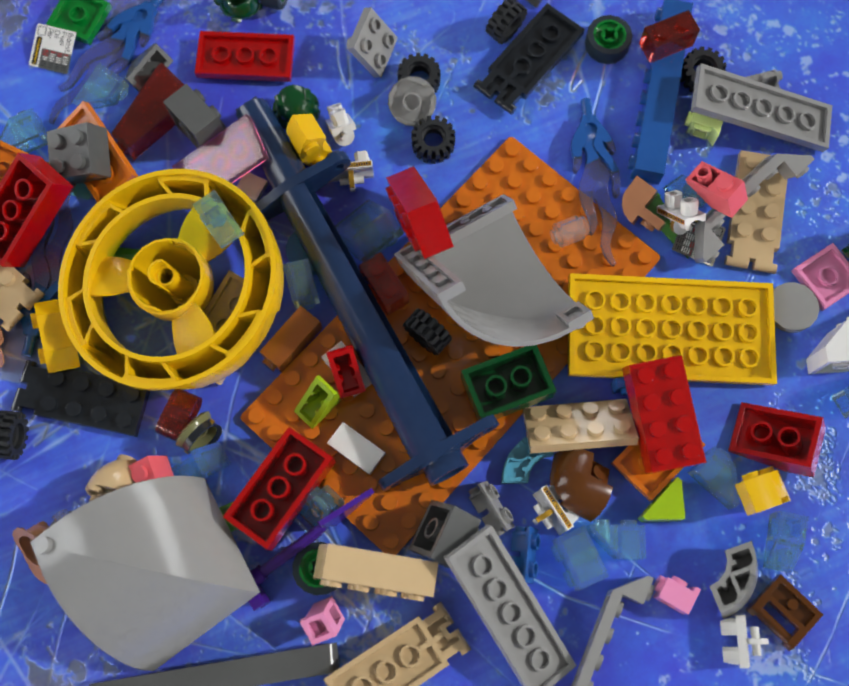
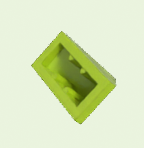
(317, 402)
(667, 505)

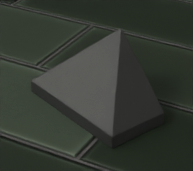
(145, 64)

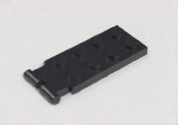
(529, 58)
(81, 399)

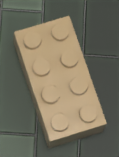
(376, 570)

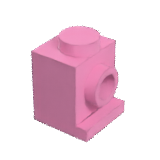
(675, 593)
(322, 621)

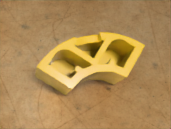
(307, 139)
(57, 347)
(762, 490)

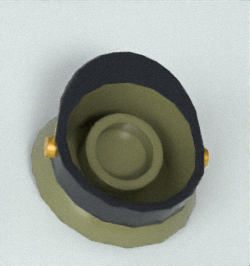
(199, 433)

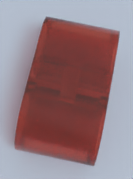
(178, 413)

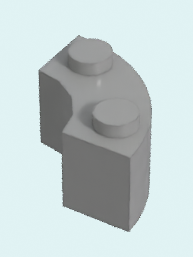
(738, 581)

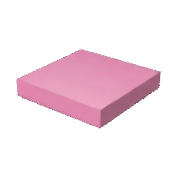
(825, 275)

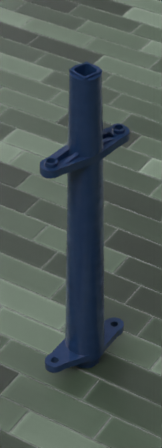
(391, 371)

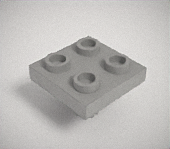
(372, 42)

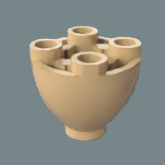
(111, 477)

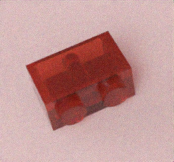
(669, 36)
(384, 283)

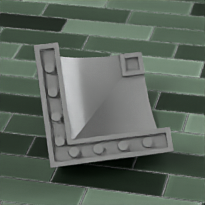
(495, 281)
(146, 568)

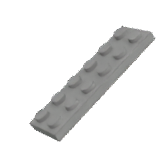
(761, 108)
(509, 609)

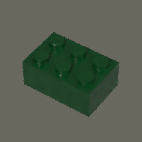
(508, 383)

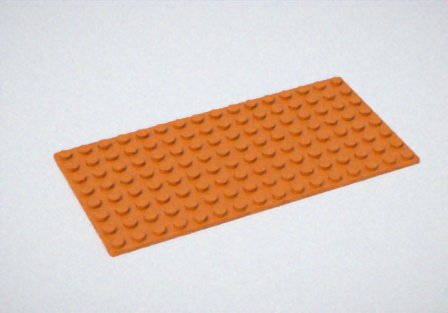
(394, 515)

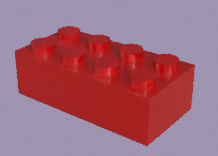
(28, 204)
(418, 213)
(663, 414)
(279, 489)

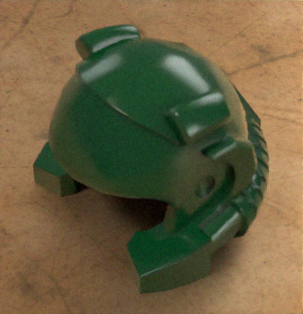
(239, 9)
(294, 101)

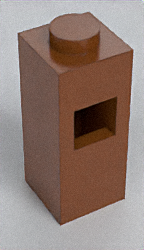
(290, 340)

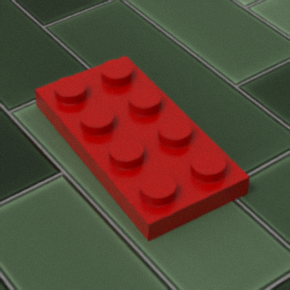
(245, 56)

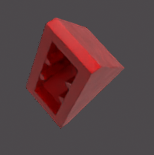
(346, 371)

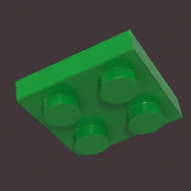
(80, 16)

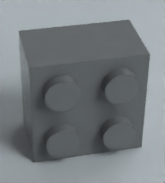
(193, 115)
(80, 152)
(442, 531)

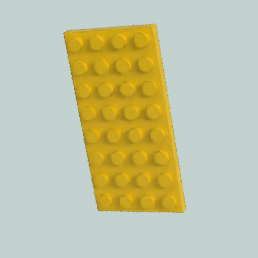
(715, 325)

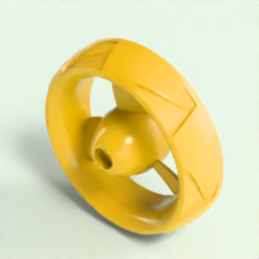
(168, 281)

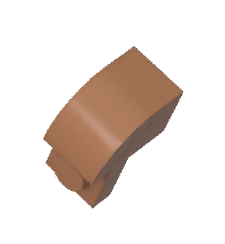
(635, 204)

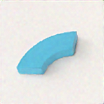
(520, 462)

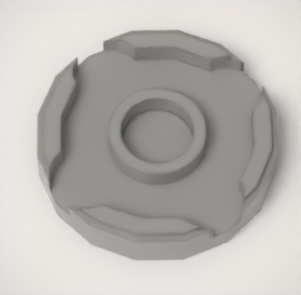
(411, 100)
(794, 307)

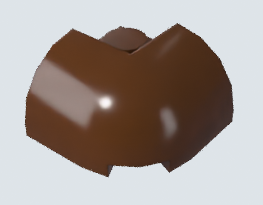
(580, 483)

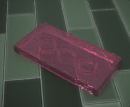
(228, 153)

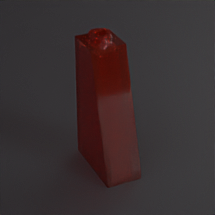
(147, 115)

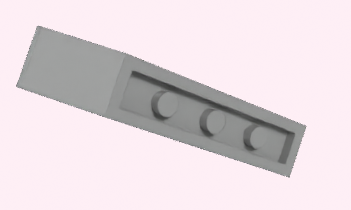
(788, 165)
(592, 659)

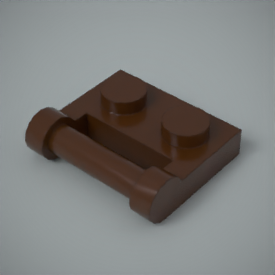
(791, 606)

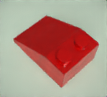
(778, 438)

